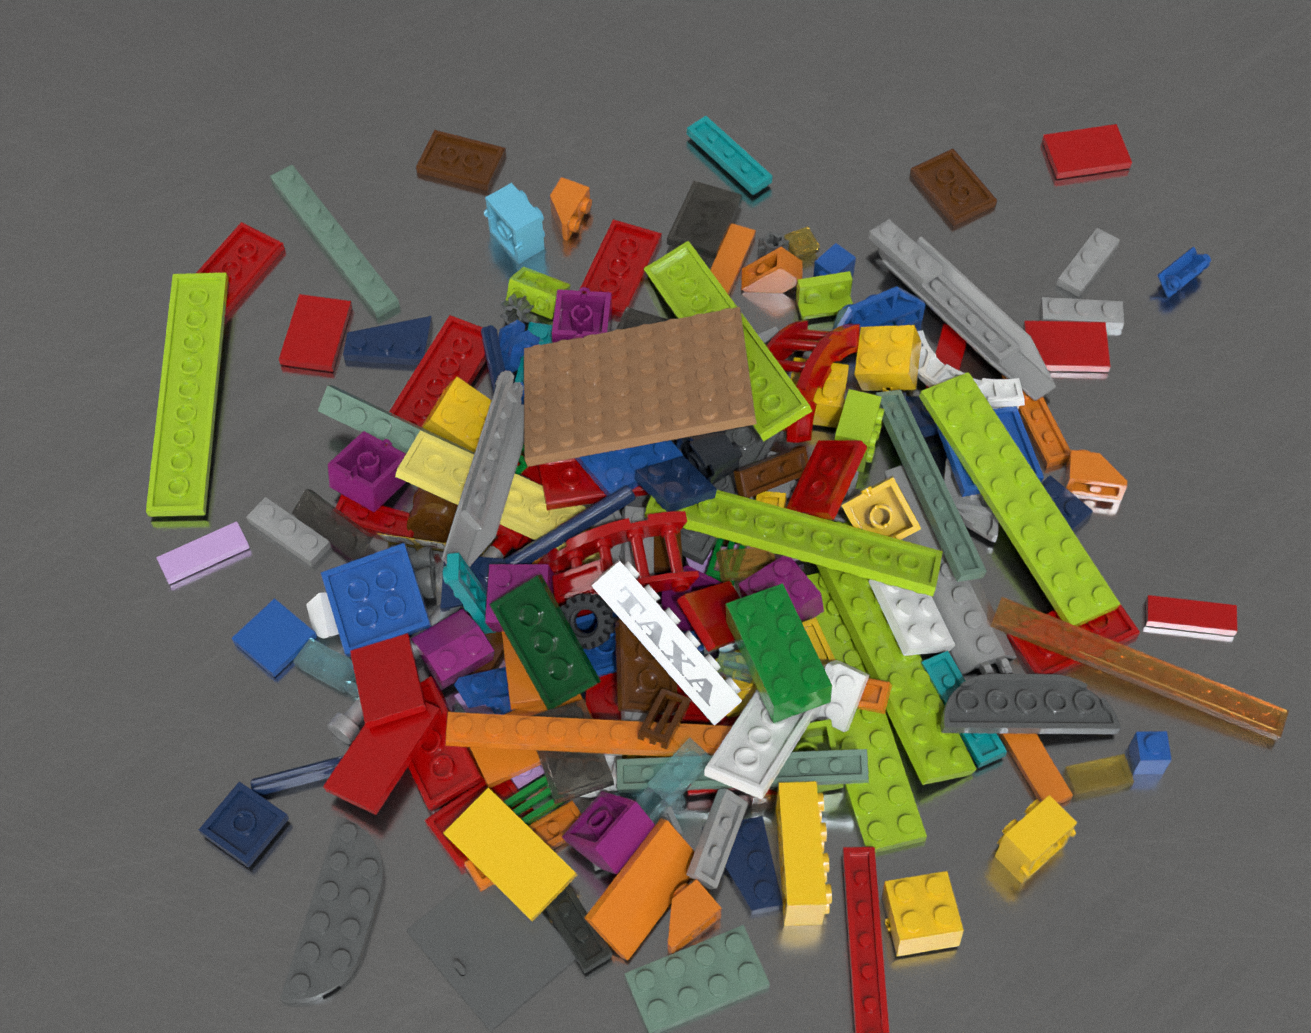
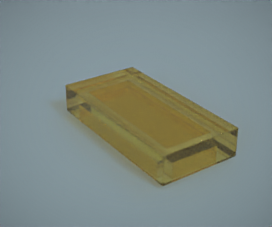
(742, 563)
(1099, 776)

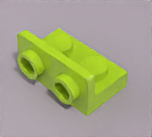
(539, 289)
(823, 295)

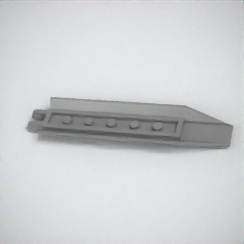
(980, 323)
(490, 473)
(962, 603)

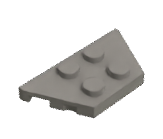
(972, 509)

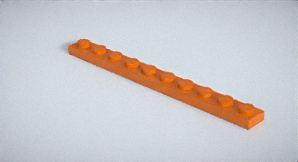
(572, 734)

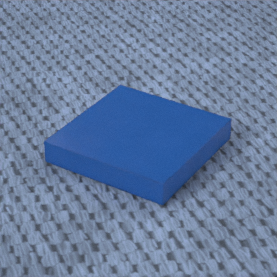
(273, 637)

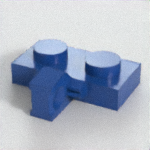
(512, 344)
(486, 689)

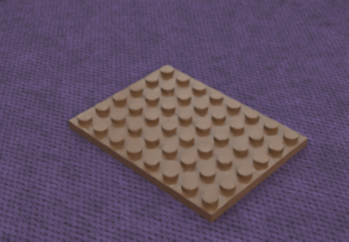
(636, 387)

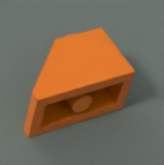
(772, 273)
(1093, 476)
(691, 914)

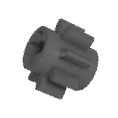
(770, 243)
(515, 304)

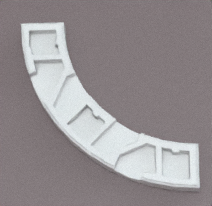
(996, 391)

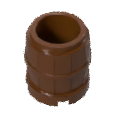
(431, 516)

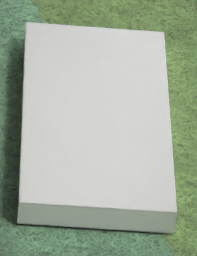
(756, 748)

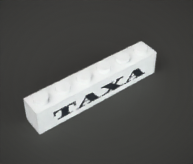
(666, 642)

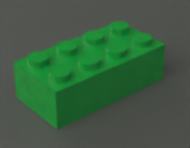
(778, 653)

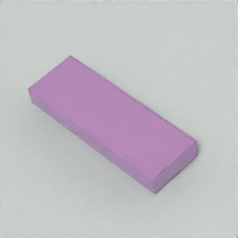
(203, 552)

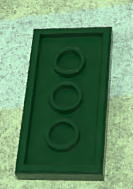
(545, 642)

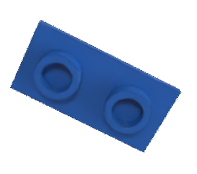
(1183, 271)

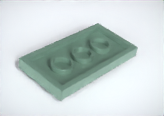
(696, 980)

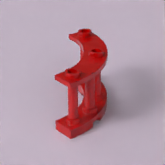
(825, 349)
(606, 536)

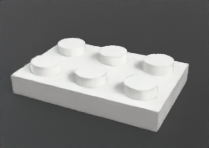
(913, 620)

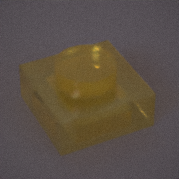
(802, 242)

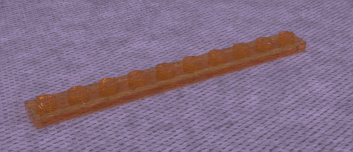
(1140, 669)

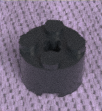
(711, 454)

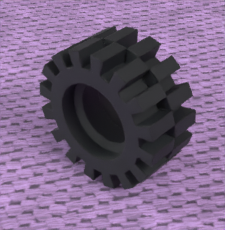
(600, 609)

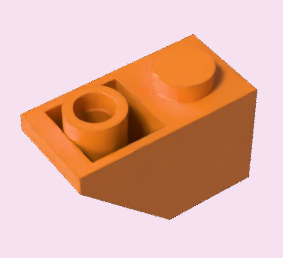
(568, 205)

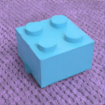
(515, 222)

